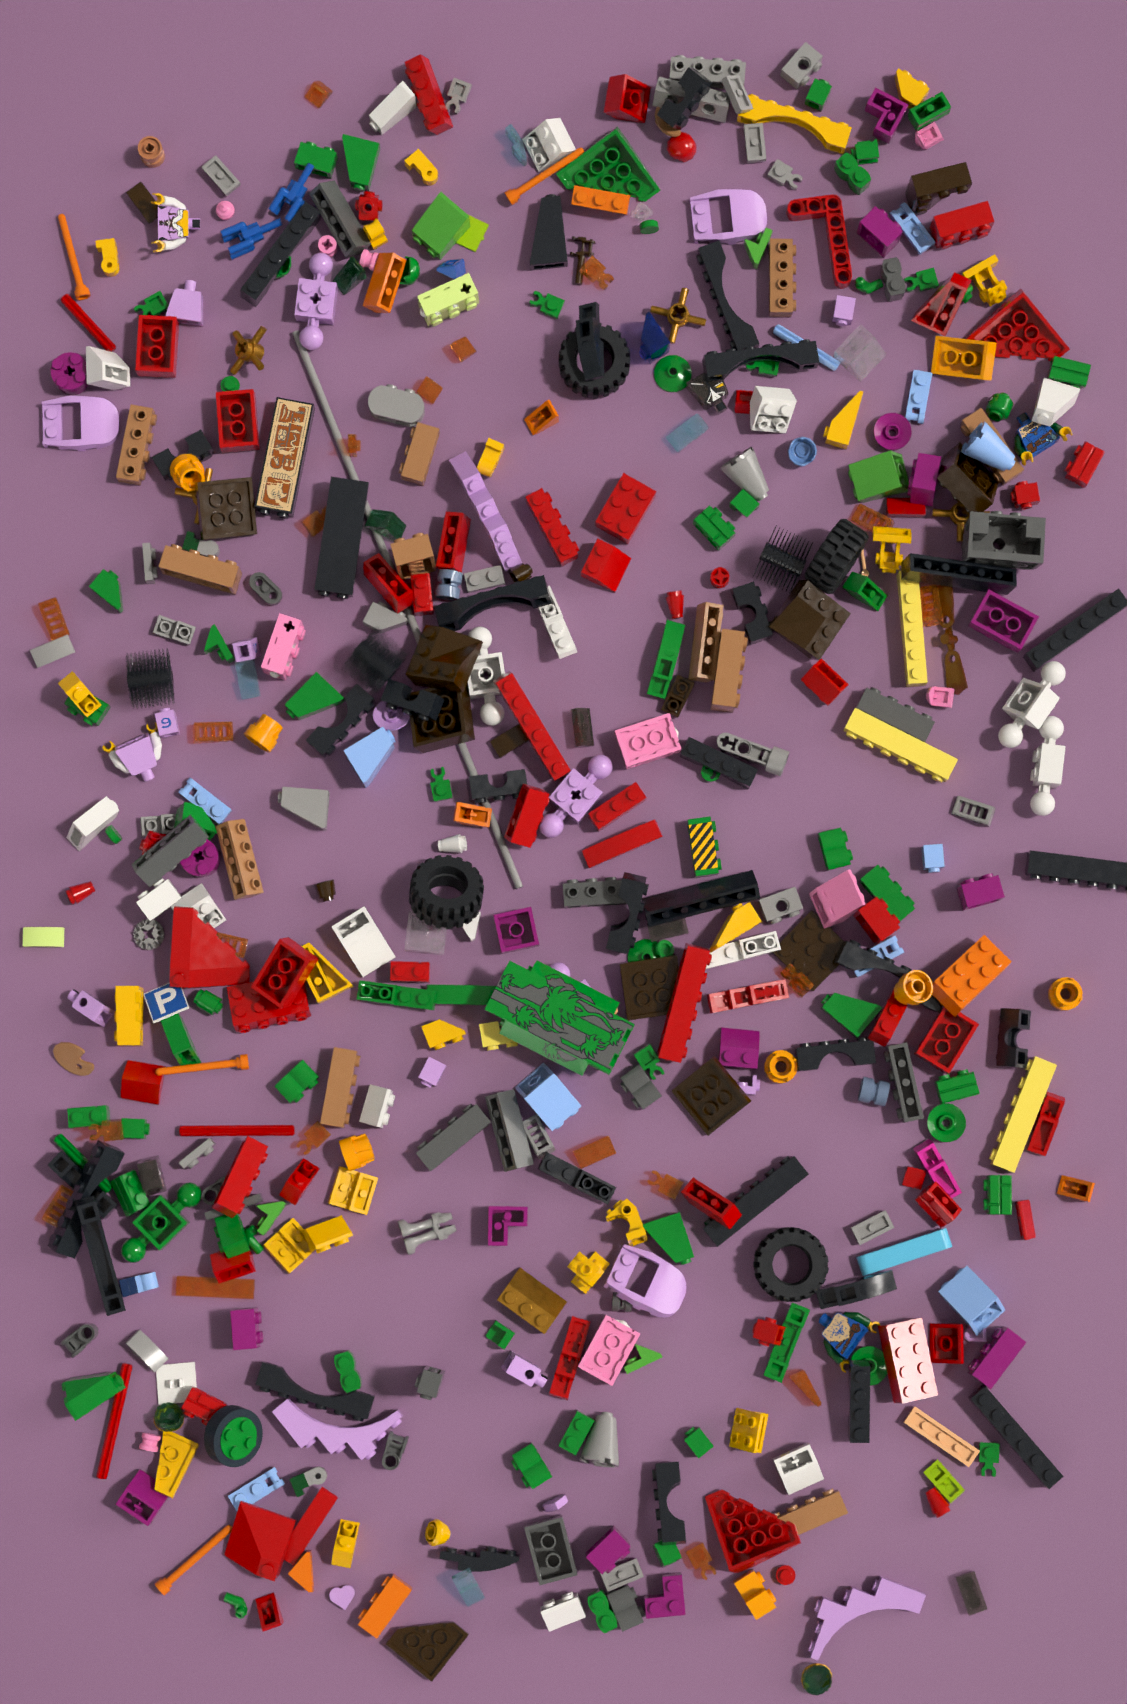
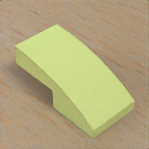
(43, 937)

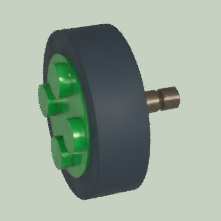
(233, 1436)

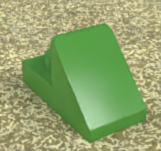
(756, 251)
(273, 1211)
(647, 1356)

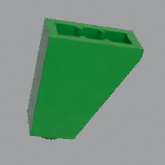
(361, 161)
(313, 698)
(850, 1012)
(180, 1040)
(671, 1237)

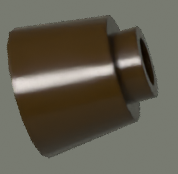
(520, 572)
(325, 890)

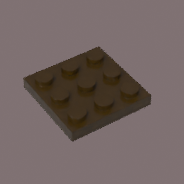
(226, 508)
(810, 949)
(648, 986)
(711, 1095)

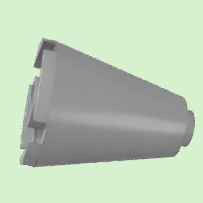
(747, 474)
(602, 1442)

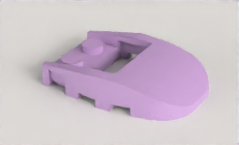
(747, 216)
(98, 423)
(664, 1292)

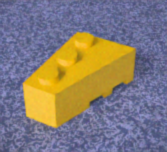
(325, 978)
(129, 1015)

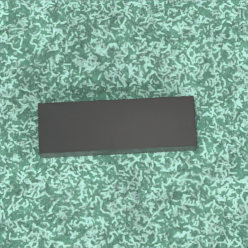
(247, 1201)

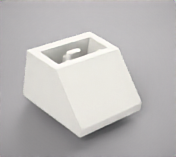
(548, 143)
(106, 369)
(771, 409)
(159, 899)
(204, 904)
(376, 1106)
(798, 1468)
(562, 1611)

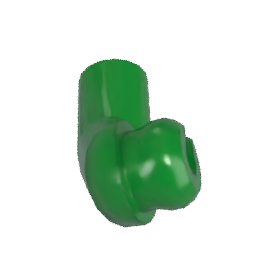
(867, 287)
(252, 1242)
(238, 1603)

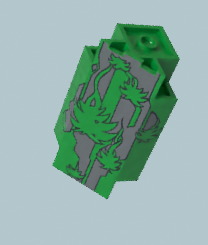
(559, 1017)

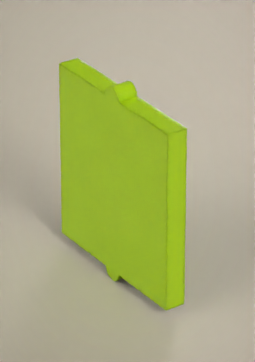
(474, 235)

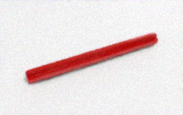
(237, 1130)
(113, 1424)

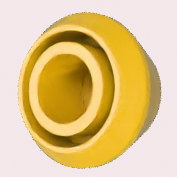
(437, 1532)

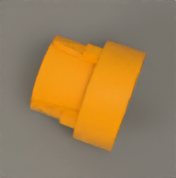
(184, 464)
(264, 733)
(913, 988)
(1075, 994)
(773, 1074)
(356, 1151)

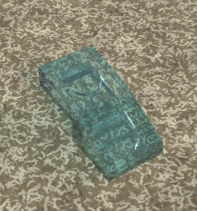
(518, 148)
(687, 432)
(247, 679)
(468, 1587)

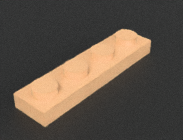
(941, 1436)

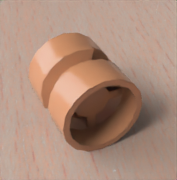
(151, 151)

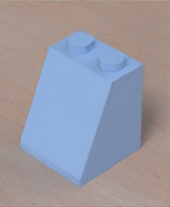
(370, 754)
(548, 1097)
(971, 1300)

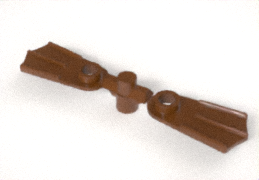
(954, 670)

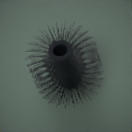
(783, 559)
(371, 658)
(146, 678)

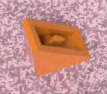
(542, 418)
(472, 815)
(1075, 1188)
(303, 1572)

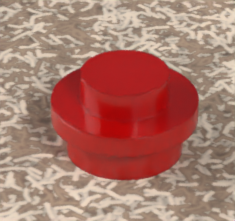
(785, 1575)

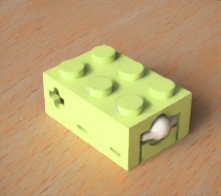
(448, 300)

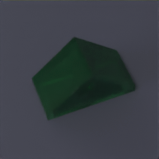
(350, 276)
(386, 524)

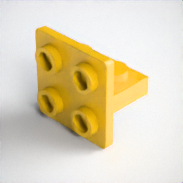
(748, 1430)

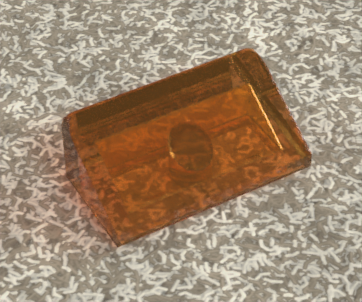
(594, 1152)

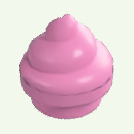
(225, 210)

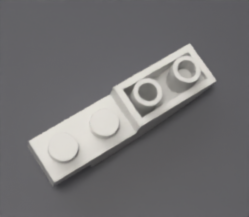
(557, 628)
(745, 949)

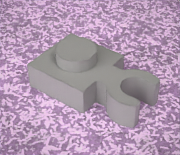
(458, 92)
(782, 172)

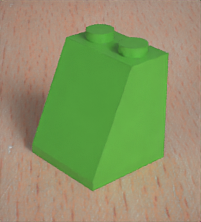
(441, 226)
(879, 476)

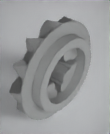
(149, 943)

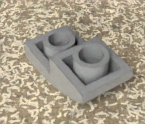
(174, 630)
(52, 651)
(159, 824)
(146, 1351)

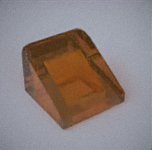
(318, 93)
(462, 348)
(429, 390)

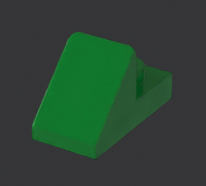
(216, 641)

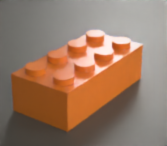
(969, 975)

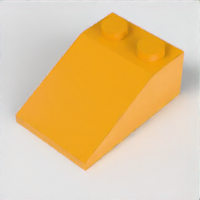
(963, 358)

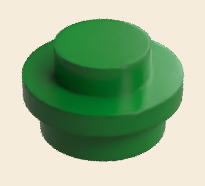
(230, 384)

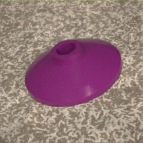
(899, 425)

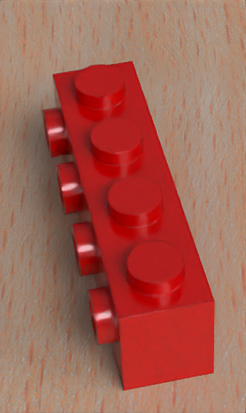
(428, 94)
(551, 527)
(240, 1176)

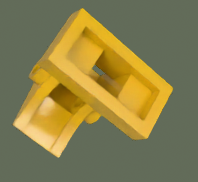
(982, 272)
(890, 561)
(636, 1233)
(587, 1270)

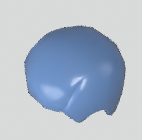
(802, 451)

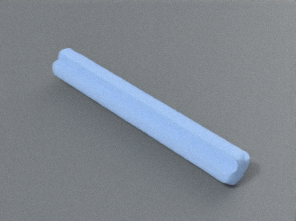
(789, 336)

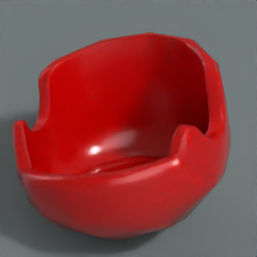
(682, 147)

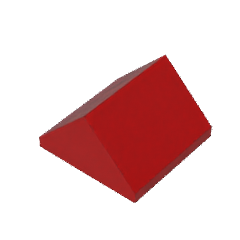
(141, 1082)
(946, 1343)

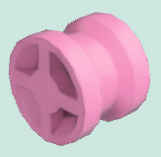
(331, 248)
(368, 259)
(149, 1442)

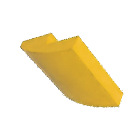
(352, 1190)
(288, 1246)

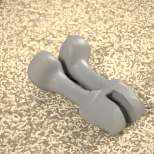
(436, 1232)

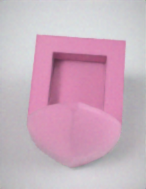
(928, 136)
(940, 696)

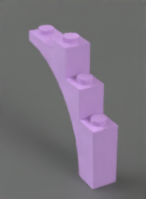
(486, 510)
(360, 1438)
(834, 1615)

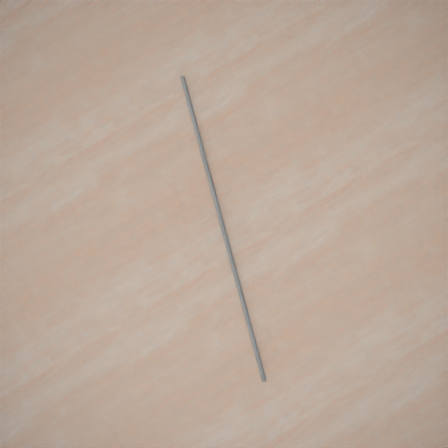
(409, 614)

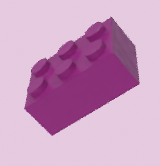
(1003, 621)
(996, 1356)

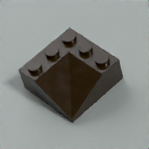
(931, 186)
(967, 480)
(809, 619)
(443, 659)
(452, 725)

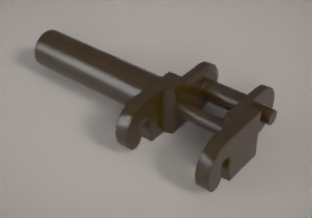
(581, 259)

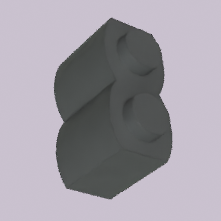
(891, 276)
(640, 1087)
(625, 1607)

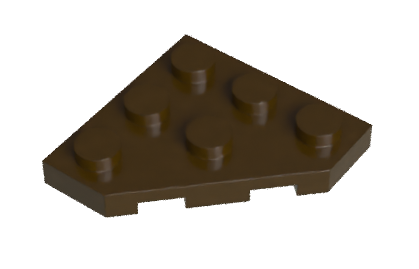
(428, 1645)

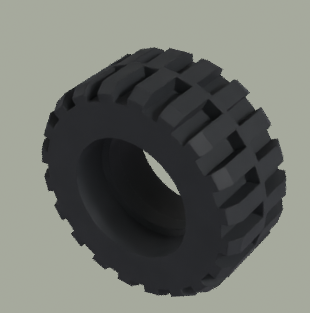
(612, 378)
(836, 556)
(443, 911)
(817, 1264)

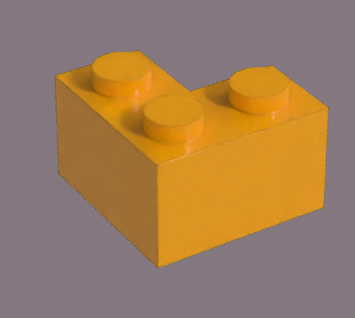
(754, 1594)

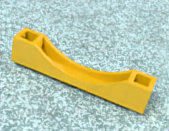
(831, 134)

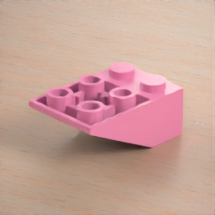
(837, 899)

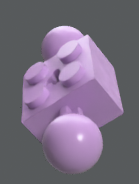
(310, 290)
(552, 823)

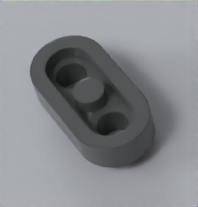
(266, 588)

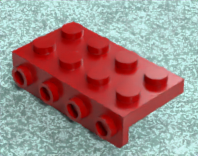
(254, 1011)

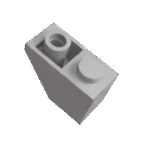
(382, 617)

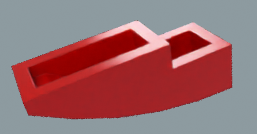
(1046, 1123)

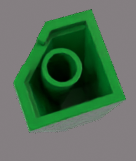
(90, 1392)

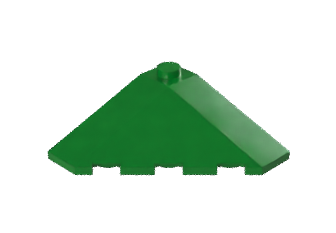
(610, 167)

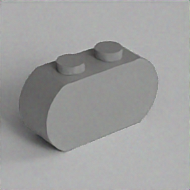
(396, 405)

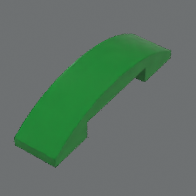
(781, 1354)

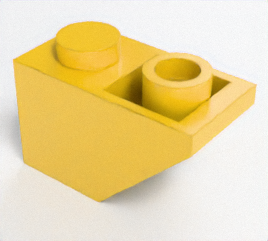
(909, 89)
(79, 694)
(441, 1032)
(345, 1543)

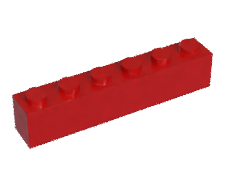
(532, 725)
(683, 1003)

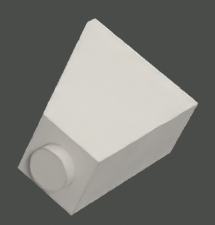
(392, 109)
(1053, 401)
(92, 823)

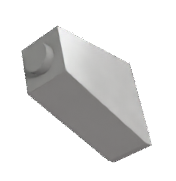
(307, 804)

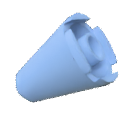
(988, 448)

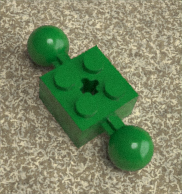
(147, 1222)

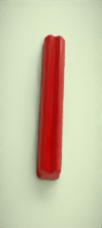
(88, 323)

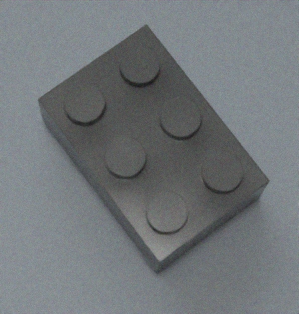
(550, 1550)

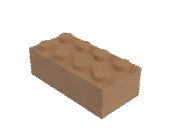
(413, 556)
(200, 569)
(728, 667)

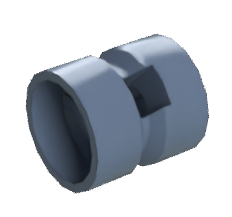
(446, 591)
(873, 1091)

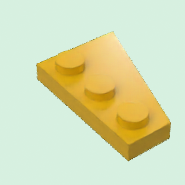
(174, 1461)

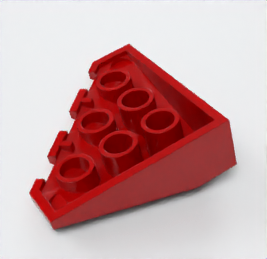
(1020, 331)
(200, 956)
(748, 1533)

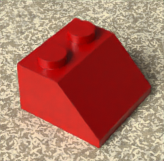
(627, 99)
(605, 565)

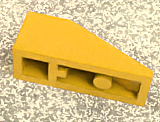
(842, 425)
(736, 924)

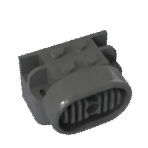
(1018, 536)

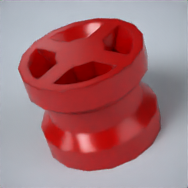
(718, 574)

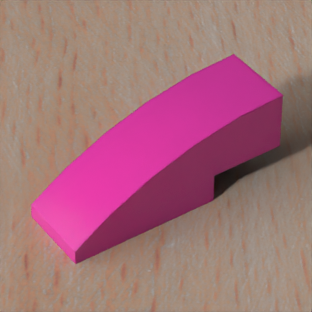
(936, 1167)

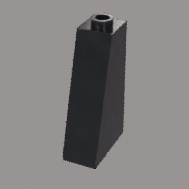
(549, 238)

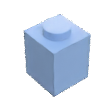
(932, 857)

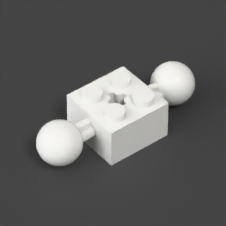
(1031, 703)
(491, 712)
(1048, 766)

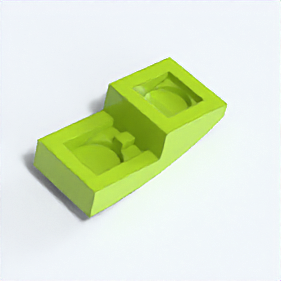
(944, 1481)

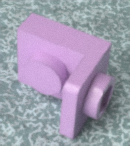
(750, 1090)

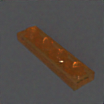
(211, 1288)

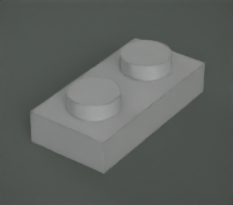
(737, 94)
(754, 142)
(221, 175)
(150, 571)
(484, 579)
(204, 1149)
(872, 1227)
(622, 1574)

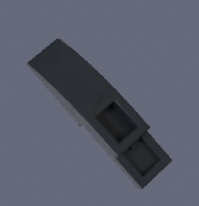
(589, 343)
(576, 1177)
(857, 1290)
(488, 1560)

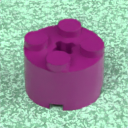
(63, 366)
(203, 867)

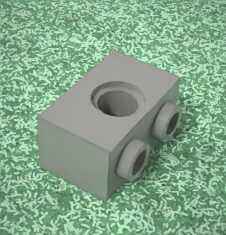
(805, 55)
(789, 897)

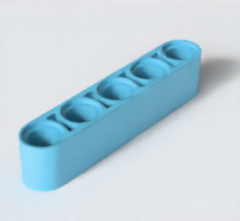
(904, 1251)

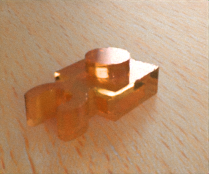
(594, 271)
(353, 445)
(314, 522)
(798, 982)
(110, 1130)
(315, 1136)
(668, 1185)
(699, 1558)

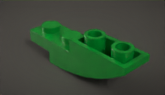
(666, 659)
(396, 995)

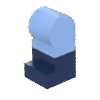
(138, 1284)

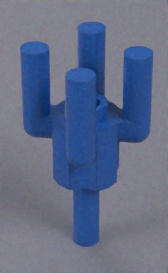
(292, 195)
(248, 236)

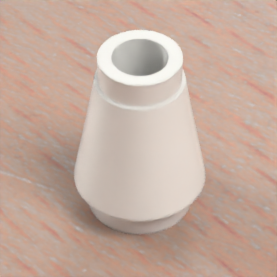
(453, 844)

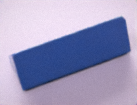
(452, 268)

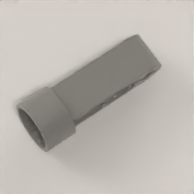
(773, 759)

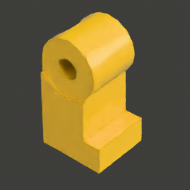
(423, 167)
(375, 234)
(110, 261)
(490, 457)

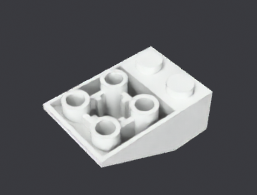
(363, 941)

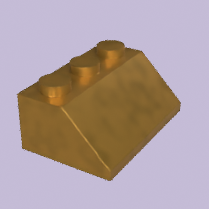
(532, 1300)

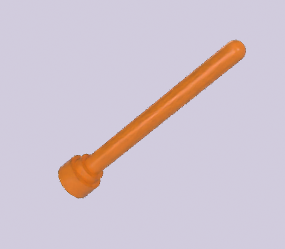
(514, 194)
(81, 291)
(239, 1062)
(165, 1584)

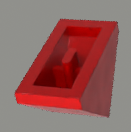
(269, 1612)

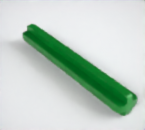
(79, 1158)

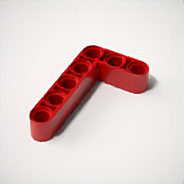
(838, 232)

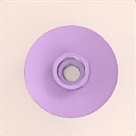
(383, 717)

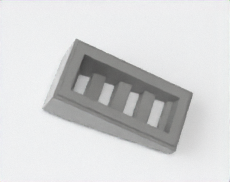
(991, 810)
(540, 1153)

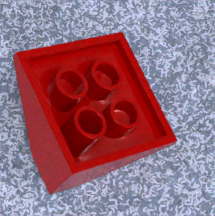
(259, 1540)

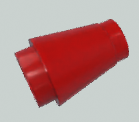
(675, 603)
(79, 892)
(937, 1503)

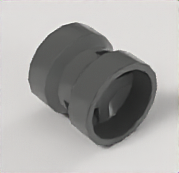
(626, 1306)

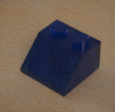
(653, 340)

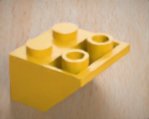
(326, 1233)

